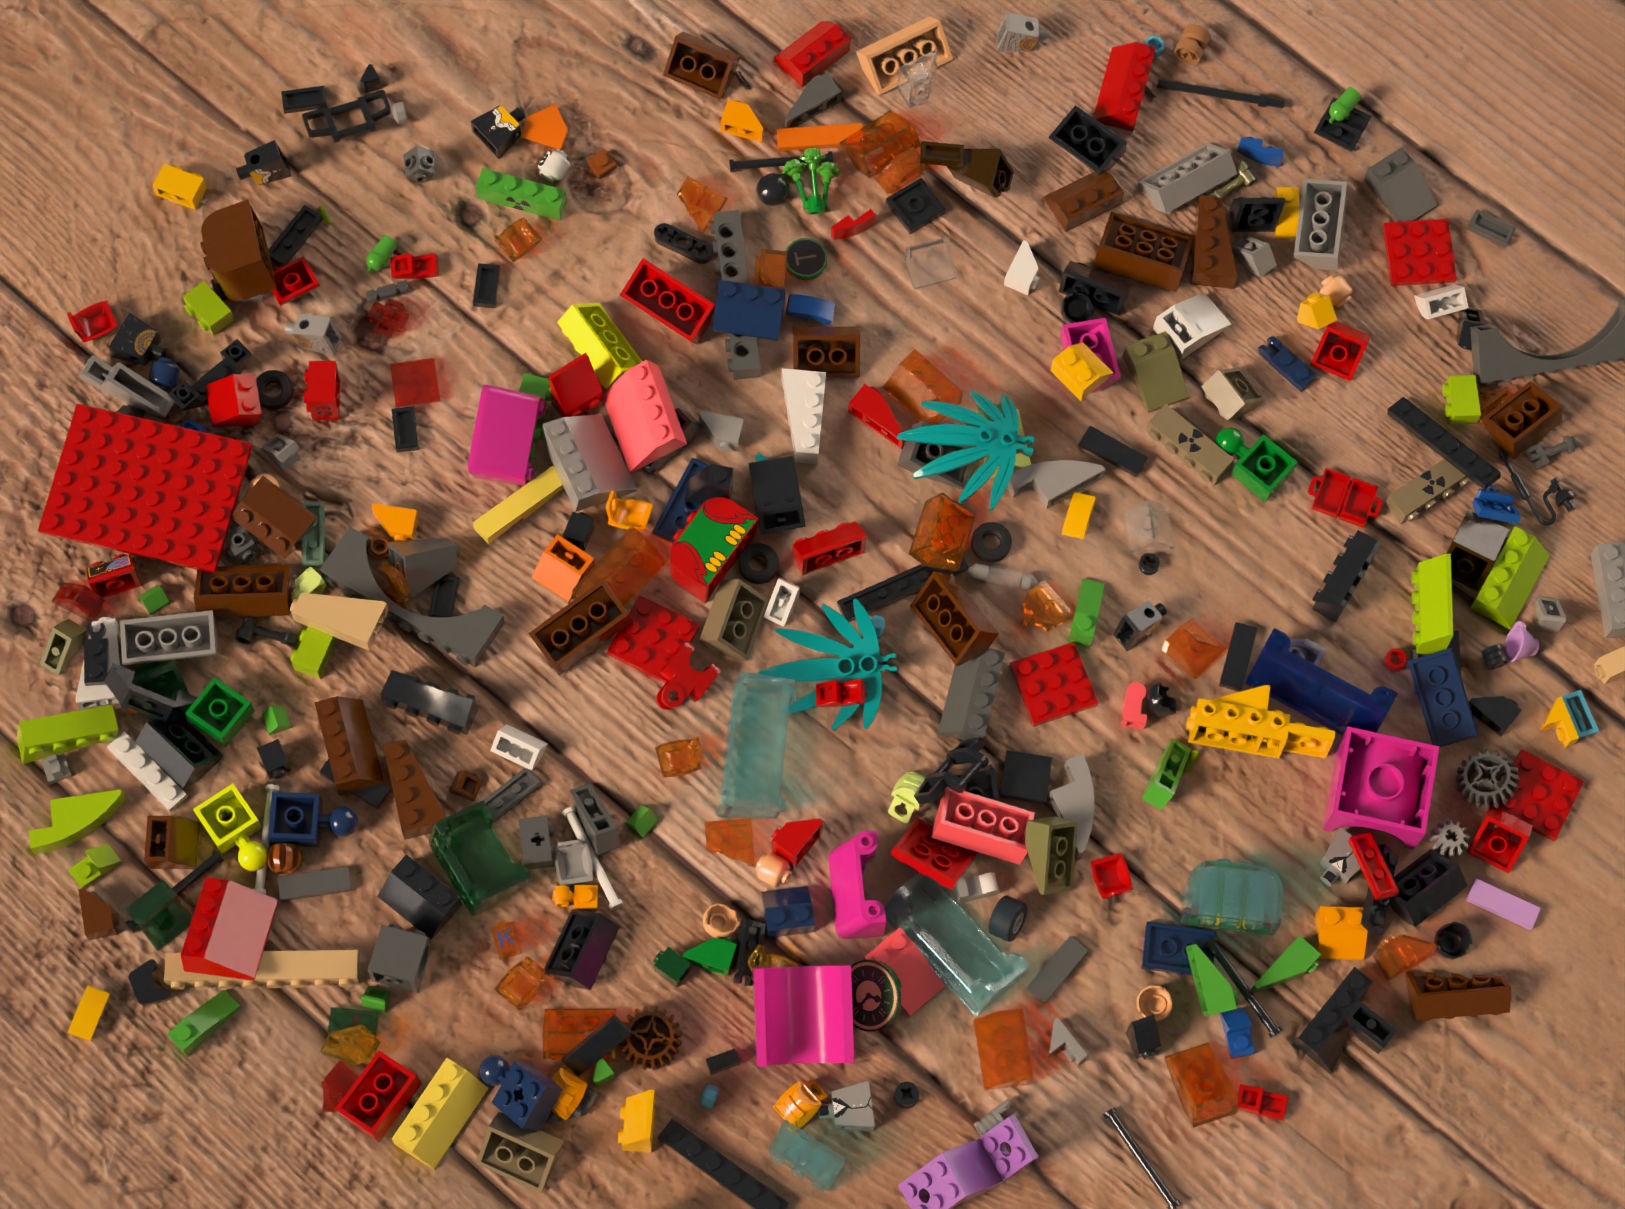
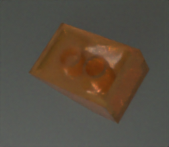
(1202, 1085)

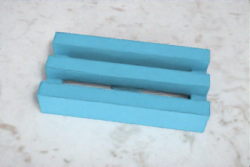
(1586, 712)

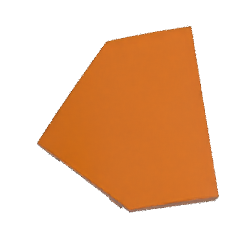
(546, 128)

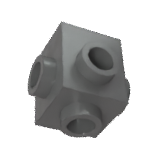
(419, 164)
(242, 545)

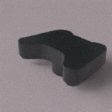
(144, 984)

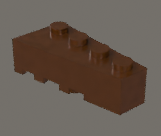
(1212, 250)
(413, 796)

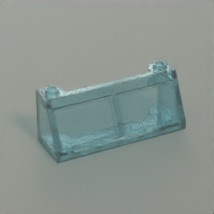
(755, 747)
(953, 943)

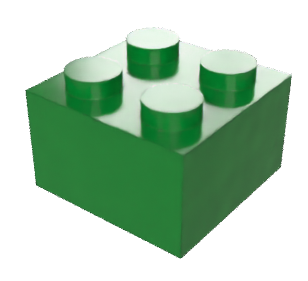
(220, 712)

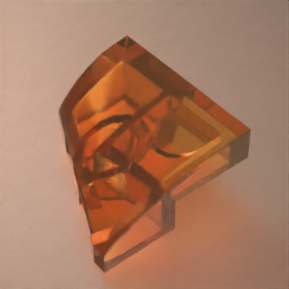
(731, 838)

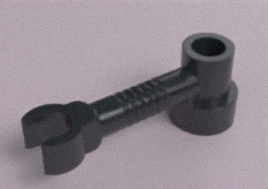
(249, 630)

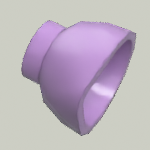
(1520, 643)

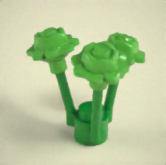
(828, 170)

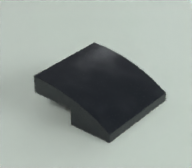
(1345, 132)
(1026, 777)

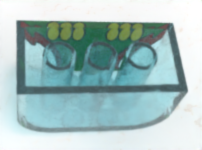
(1233, 897)

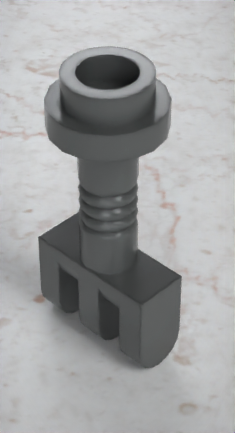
(1568, 444)

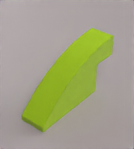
(75, 819)

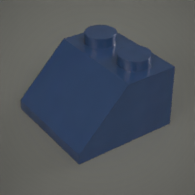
(788, 912)

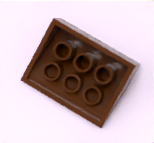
(1143, 251)

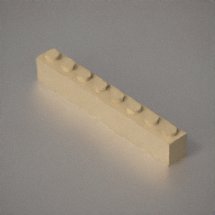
(276, 969)

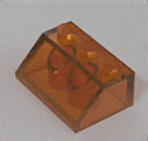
(880, 143)
(921, 381)
(942, 533)
(568, 1027)
(1003, 1049)

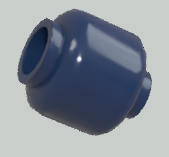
(164, 373)

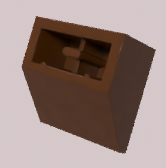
(171, 843)

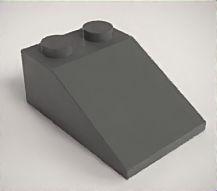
(1400, 186)
(917, 455)

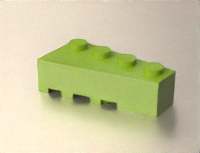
(65, 732)

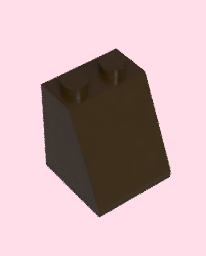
(1475, 549)

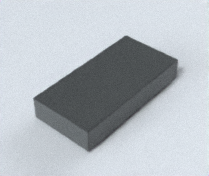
(1491, 228)

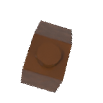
(97, 916)

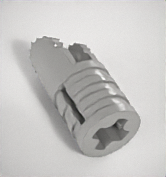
(994, 1118)

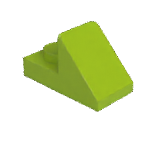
(97, 863)

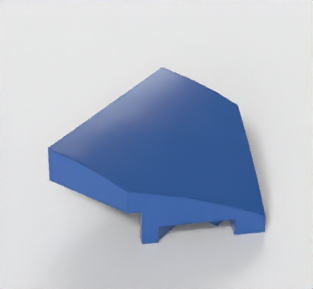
(1495, 505)

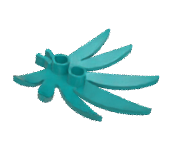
(991, 439)
(854, 663)

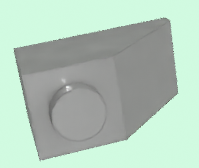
(1254, 255)
(722, 430)

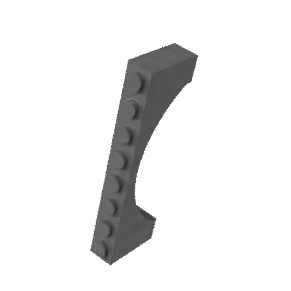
(1498, 360)
(461, 635)

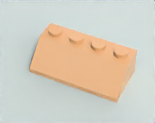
(883, 58)

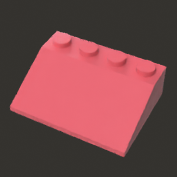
(643, 416)

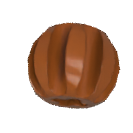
(284, 858)

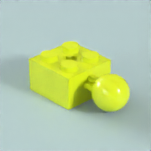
(237, 830)

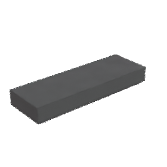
(512, 792)
(314, 884)
(1057, 970)

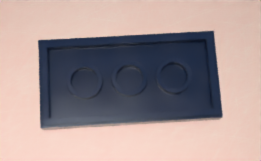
(677, 510)
(1443, 698)

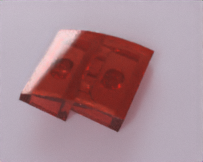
(415, 382)

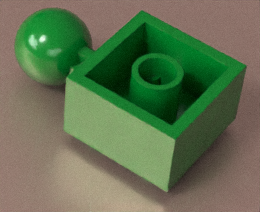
(1252, 461)

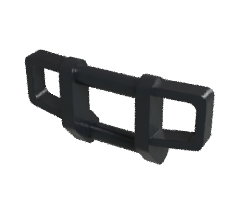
(359, 103)
(936, 783)

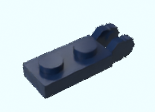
(1287, 364)

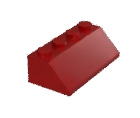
(1124, 85)
(669, 301)

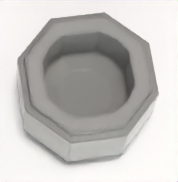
(399, 113)

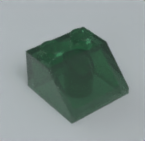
(160, 678)
(160, 915)

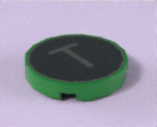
(806, 258)

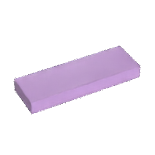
(1503, 904)

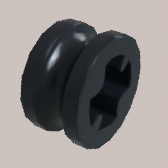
(1152, 559)

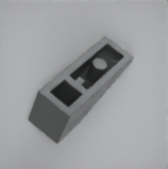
(816, 98)
(595, 819)

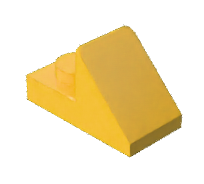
(1560, 718)

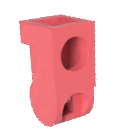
(1132, 707)

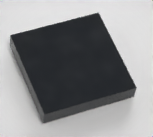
(915, 205)

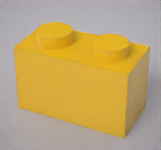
(179, 186)

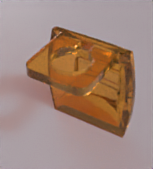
(518, 239)
(679, 757)
(521, 983)

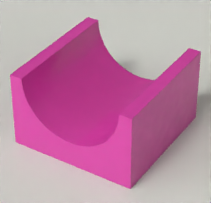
(1381, 784)
(803, 1015)

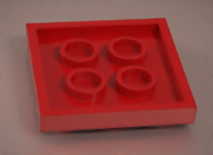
(1419, 252)
(651, 637)
(1053, 684)
(1542, 795)
(931, 856)

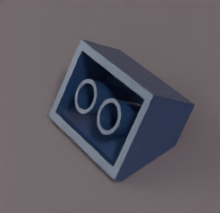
(749, 310)

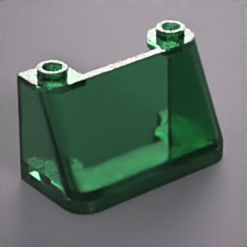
(476, 858)

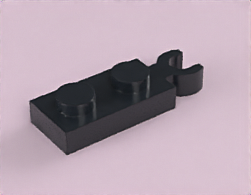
(96, 657)
(750, 935)

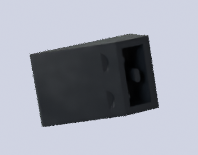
(776, 495)

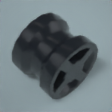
(1495, 656)
(904, 1099)

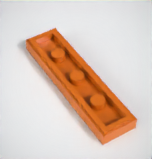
(814, 136)

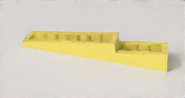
(518, 505)

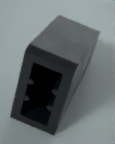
(710, 483)

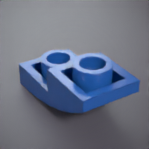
(1252, 149)
(811, 307)

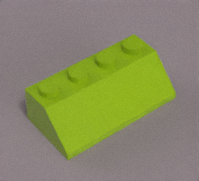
(1511, 578)
(1432, 605)

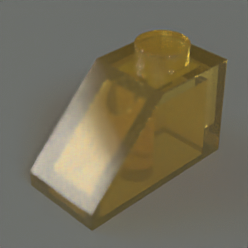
(351, 1045)

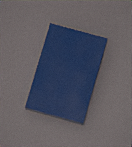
(1166, 947)

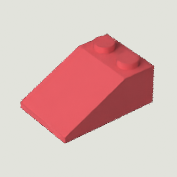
(915, 973)

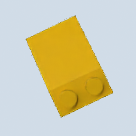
(638, 1122)

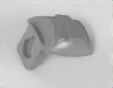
(573, 862)

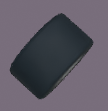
(1007, 918)

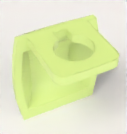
(904, 793)

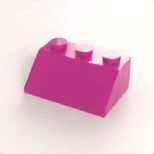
(1097, 338)

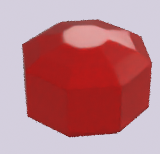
(1395, 659)

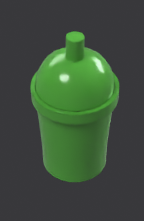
(1344, 105)
(381, 254)

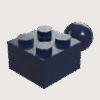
(306, 830)
(524, 1091)

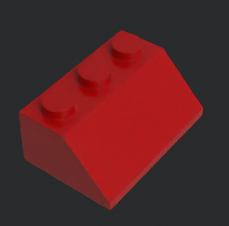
(814, 52)
(829, 547)
(378, 1096)

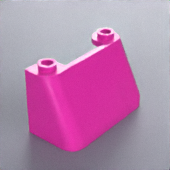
(504, 435)
(852, 913)

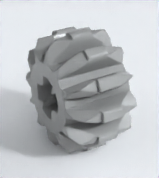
(1449, 846)

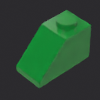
(713, 955)

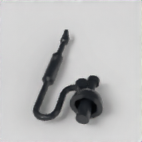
(1562, 497)

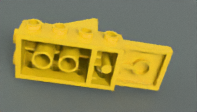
(1247, 715)

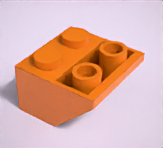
(562, 567)

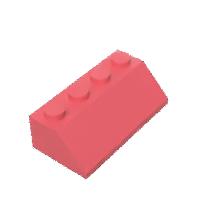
(982, 825)

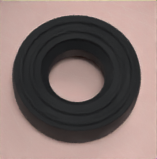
(283, 398)
(764, 551)
(981, 551)

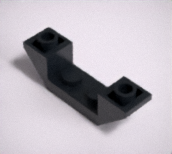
(233, 362)
(144, 701)

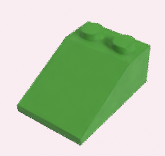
(1212, 988)

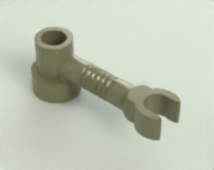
(1243, 176)

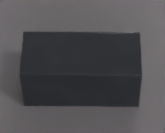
(722, 1061)

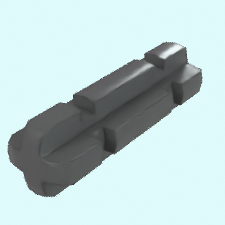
(387, 291)

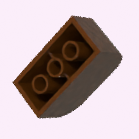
(237, 252)

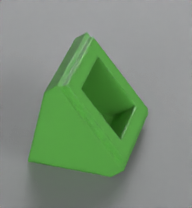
(154, 599)
(276, 719)
(642, 820)
(376, 998)
(602, 1073)

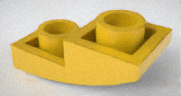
(1078, 515)
(89, 1013)

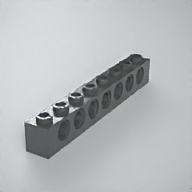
(730, 223)

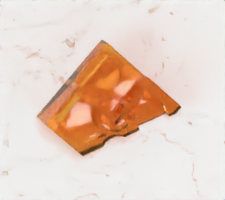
(700, 202)

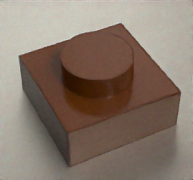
(601, 163)

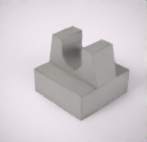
(56, 768)

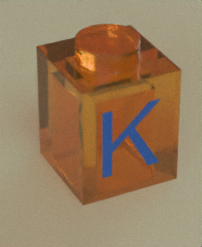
(506, 939)

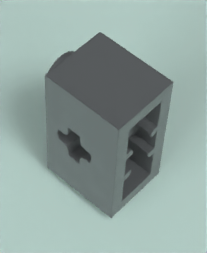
(530, 830)

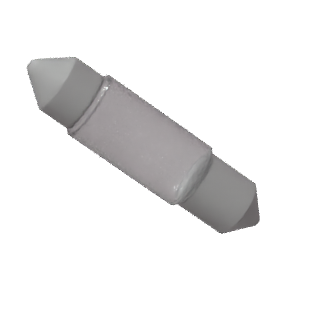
(1002, 576)

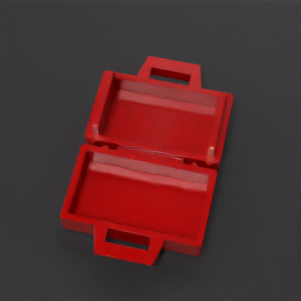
(1355, 500)

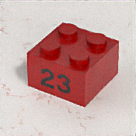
(322, 390)

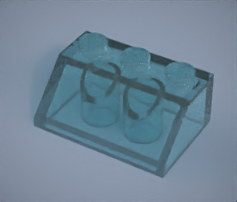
(806, 1157)

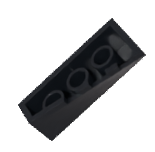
(1346, 576)
(429, 702)
(1328, 1029)

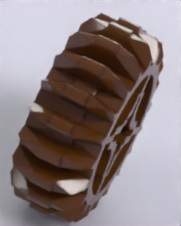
(653, 1018)

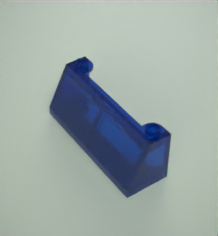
(1316, 691)

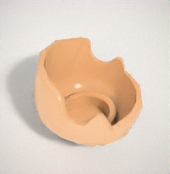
(720, 921)
(1155, 1001)

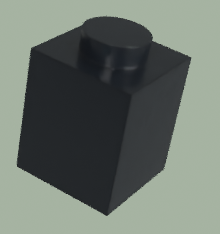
(579, 529)
(274, 759)

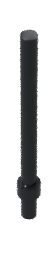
(1262, 100)

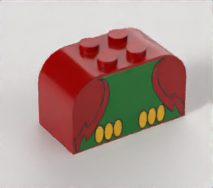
(710, 545)

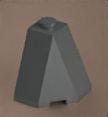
(423, 561)

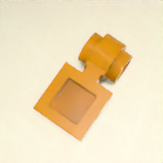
(584, 897)

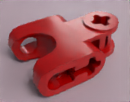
(683, 680)

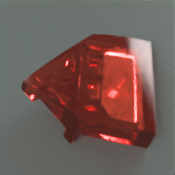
(336, 1085)

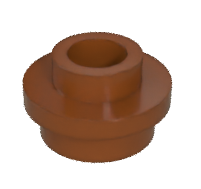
(377, 542)

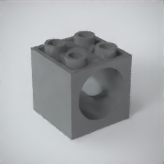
(399, 958)

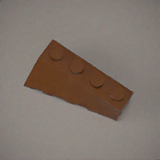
(1457, 996)

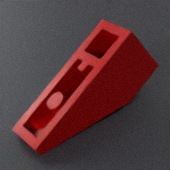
(873, 410)

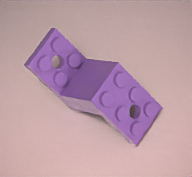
(970, 1168)

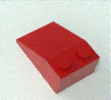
(575, 388)

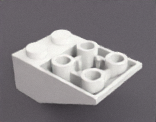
(1191, 324)

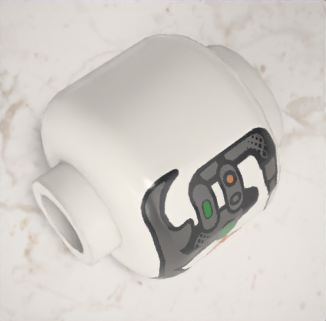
(553, 165)

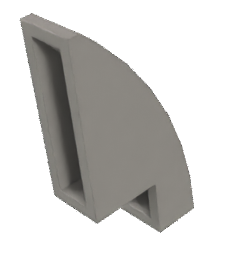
(126, 386)
(1054, 479)
(1076, 800)

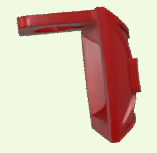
(93, 321)
(1111, 876)

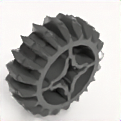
(1484, 791)

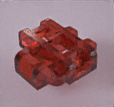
(386, 316)

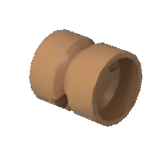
(1192, 44)

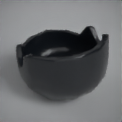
(772, 189)
(1076, 308)
(1159, 702)
(1453, 940)

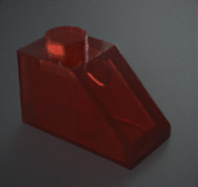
(79, 600)

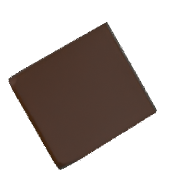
(466, 785)

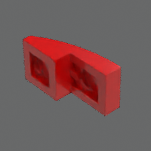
(848, 227)
(416, 267)
(840, 694)
(1261, 1102)

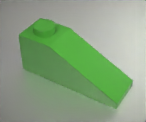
(1086, 612)
(1166, 774)
(1289, 966)
(203, 1022)

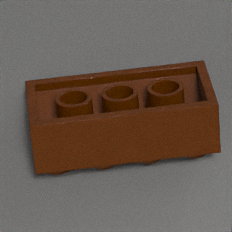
(244, 591)
(953, 618)
(580, 627)
(349, 744)

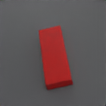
(1373, 866)

